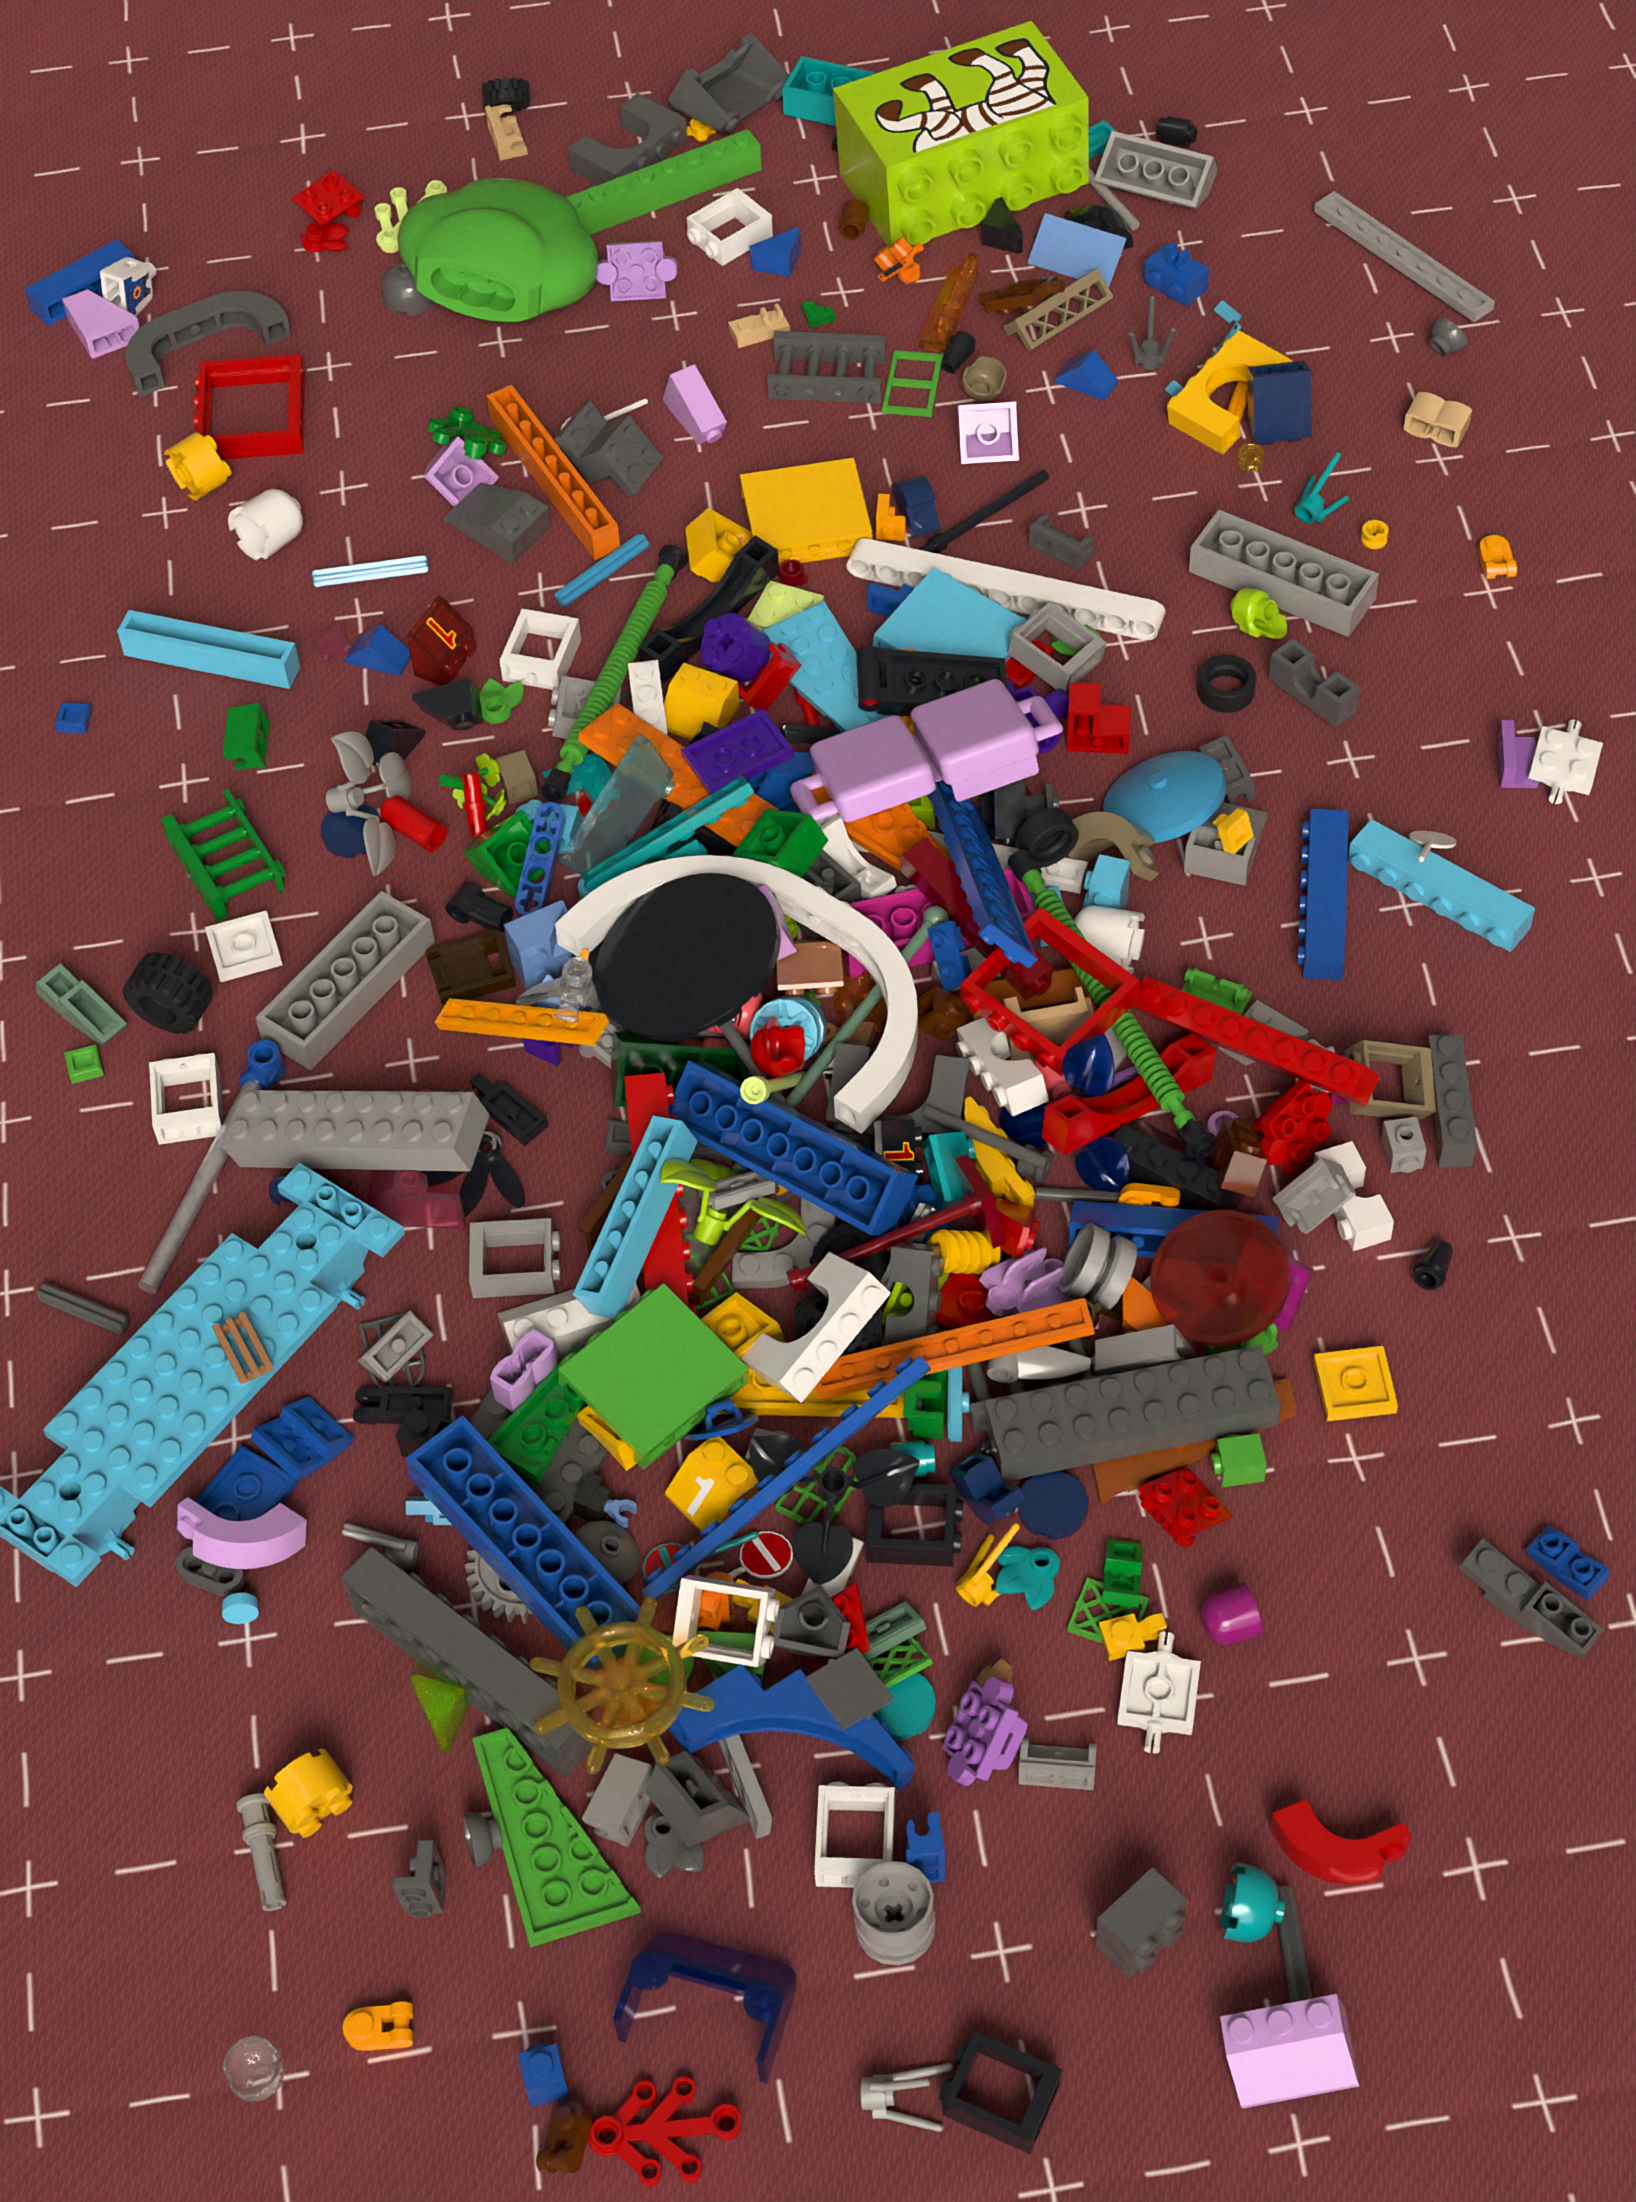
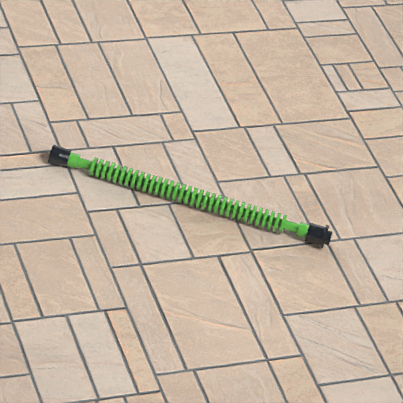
(615, 669)
(1147, 1061)

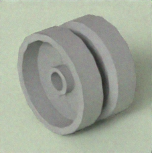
(1098, 1266)

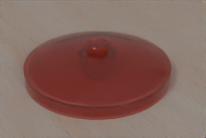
(1220, 1278)

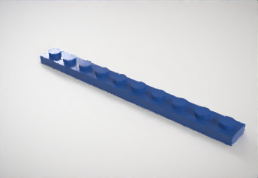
(797, 1467)

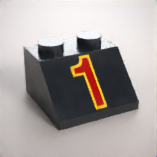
(897, 1142)

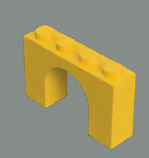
(1196, 413)

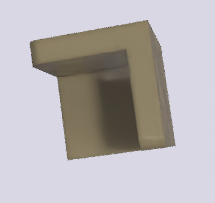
(517, 777)

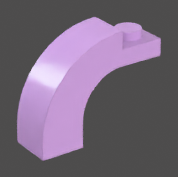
(242, 1543)

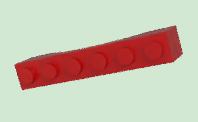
(1079, 1120)

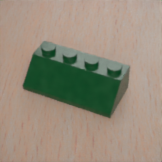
(643, 1056)

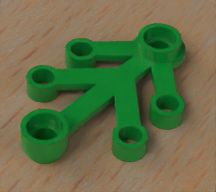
(474, 434)

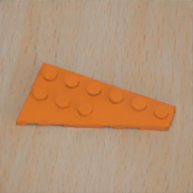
(885, 832)

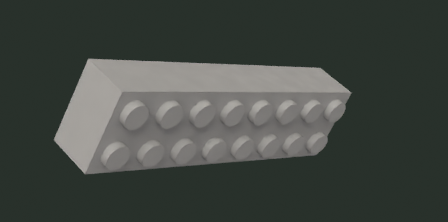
(356, 1130)

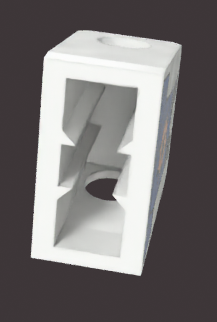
(128, 284)

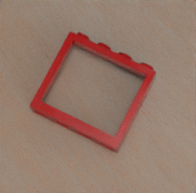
(250, 372)
(1081, 953)

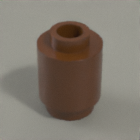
(853, 219)

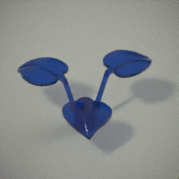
(1091, 1067)

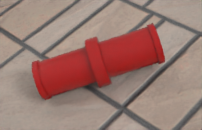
(474, 803)

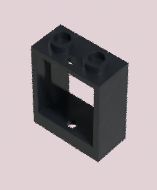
(1004, 811)
(917, 1551)
(1022, 2136)

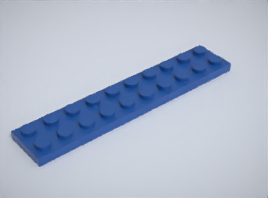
(982, 875)

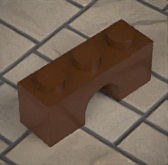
(1239, 1156)

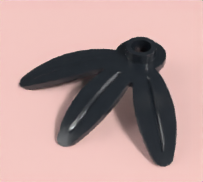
(476, 1179)

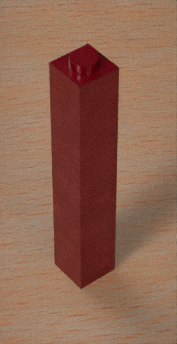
(941, 886)

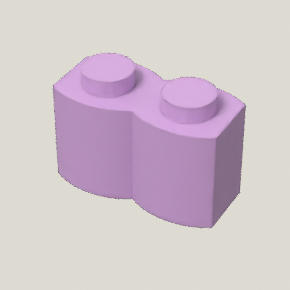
(524, 1370)

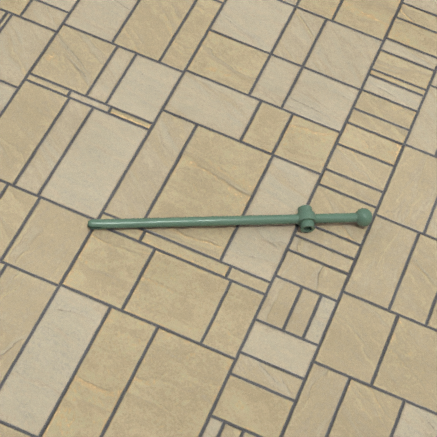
(932, 917)

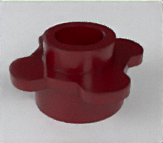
(792, 573)

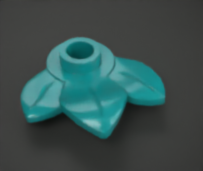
(1023, 1575)

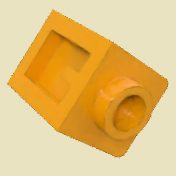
(887, 524)

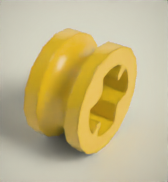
(1374, 527)

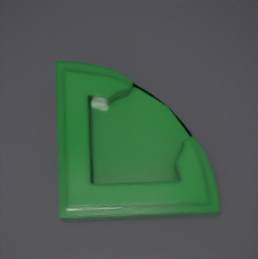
(817, 315)

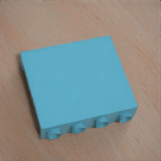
(949, 619)

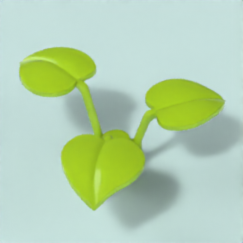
(711, 1223)

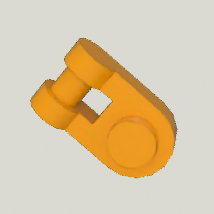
(1496, 557)
(1145, 1194)
(365, 2027)

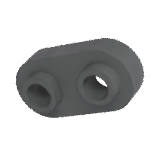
(209, 1576)

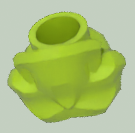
(1258, 614)

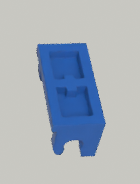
(927, 1851)

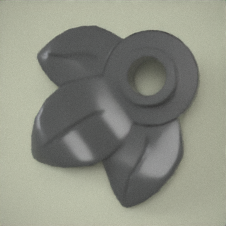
(669, 1849)

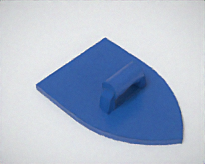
(723, 1427)

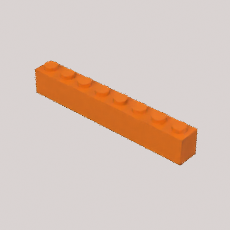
(553, 472)

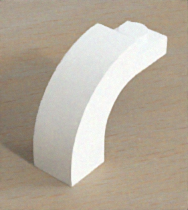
(872, 879)

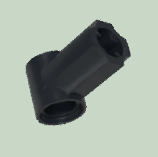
(472, 905)

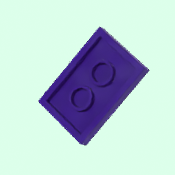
(737, 750)

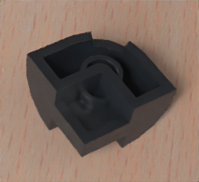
(1101, 218)

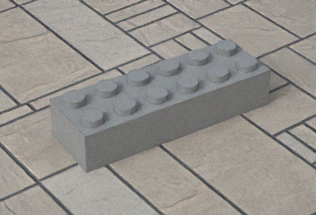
(1292, 573)
(345, 980)

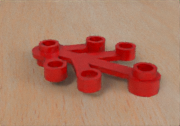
(658, 2130)

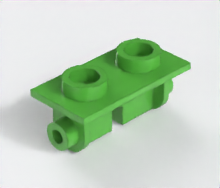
(1222, 993)

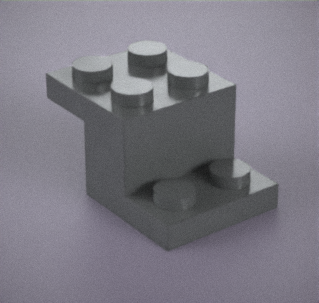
(608, 448)

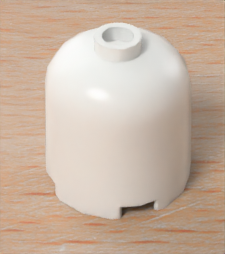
(266, 523)
(1113, 932)

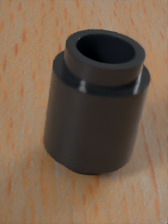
(1176, 131)

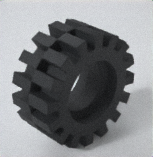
(507, 91)

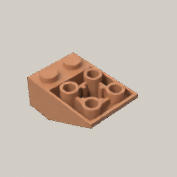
(812, 966)

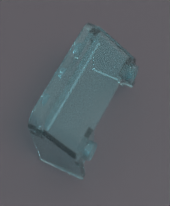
(620, 807)

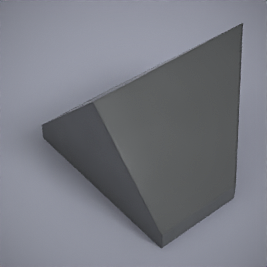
(812, 1626)

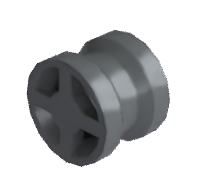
(1039, 1175)

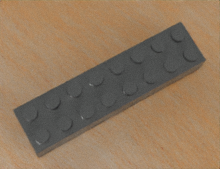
(1132, 1413)
(462, 1656)

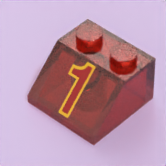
(440, 643)

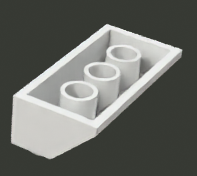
(559, 1319)

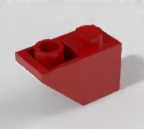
(1017, 1226)

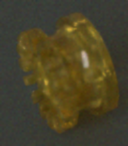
(1250, 464)

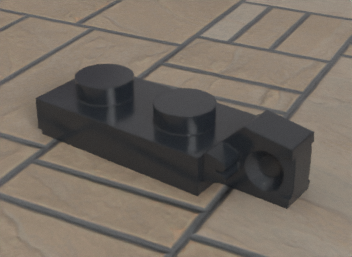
(509, 1109)

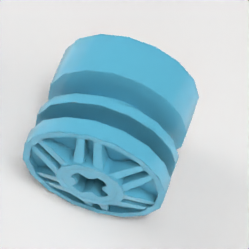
(796, 1011)

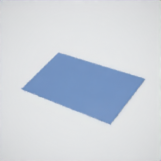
(1075, 249)

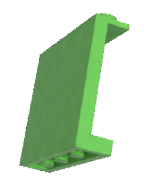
(654, 1373)

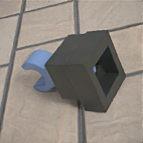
(596, 1501)

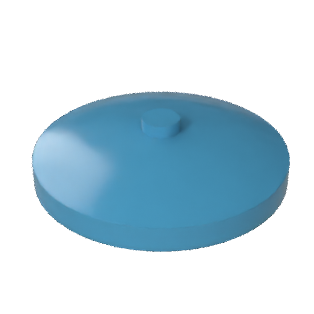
(1169, 793)

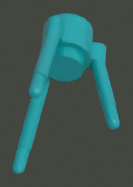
(1311, 504)

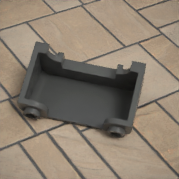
(731, 88)

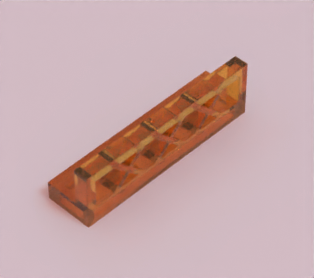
(950, 305)

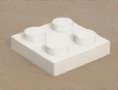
(243, 946)

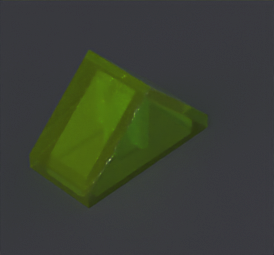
(443, 1707)

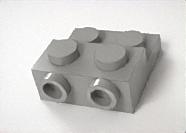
(569, 702)

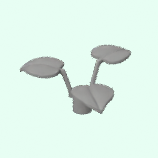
(356, 758)

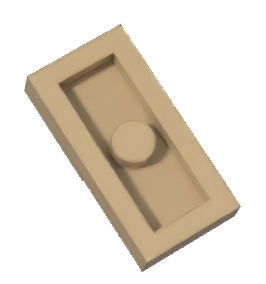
(758, 327)

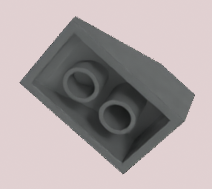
(501, 519)

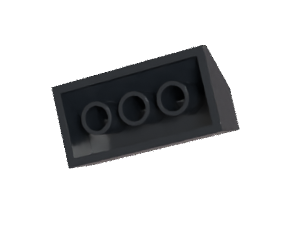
(1162, 1161)

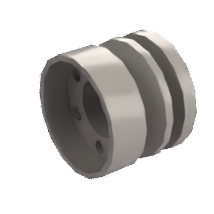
(892, 1894)

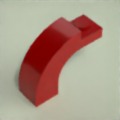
(1331, 1856)

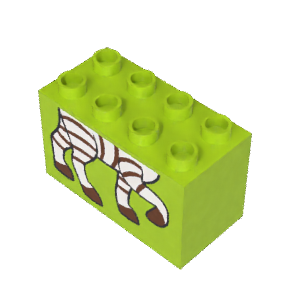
(959, 131)

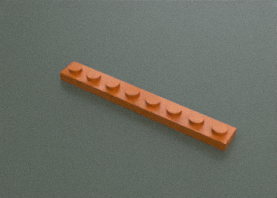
(959, 1346)

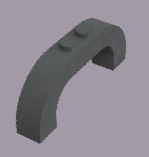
(196, 322)

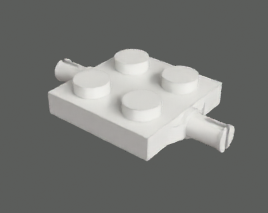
(1565, 761)
(1159, 1692)

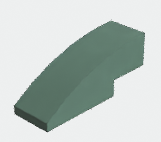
(79, 1005)

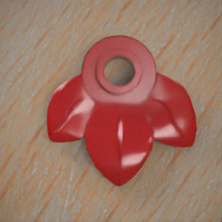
(325, 237)

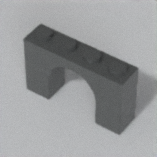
(654, 123)
(946, 1092)

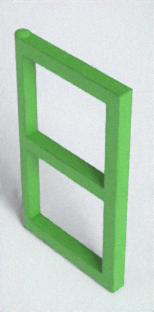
(938, 358)

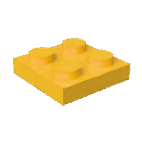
(1355, 1383)

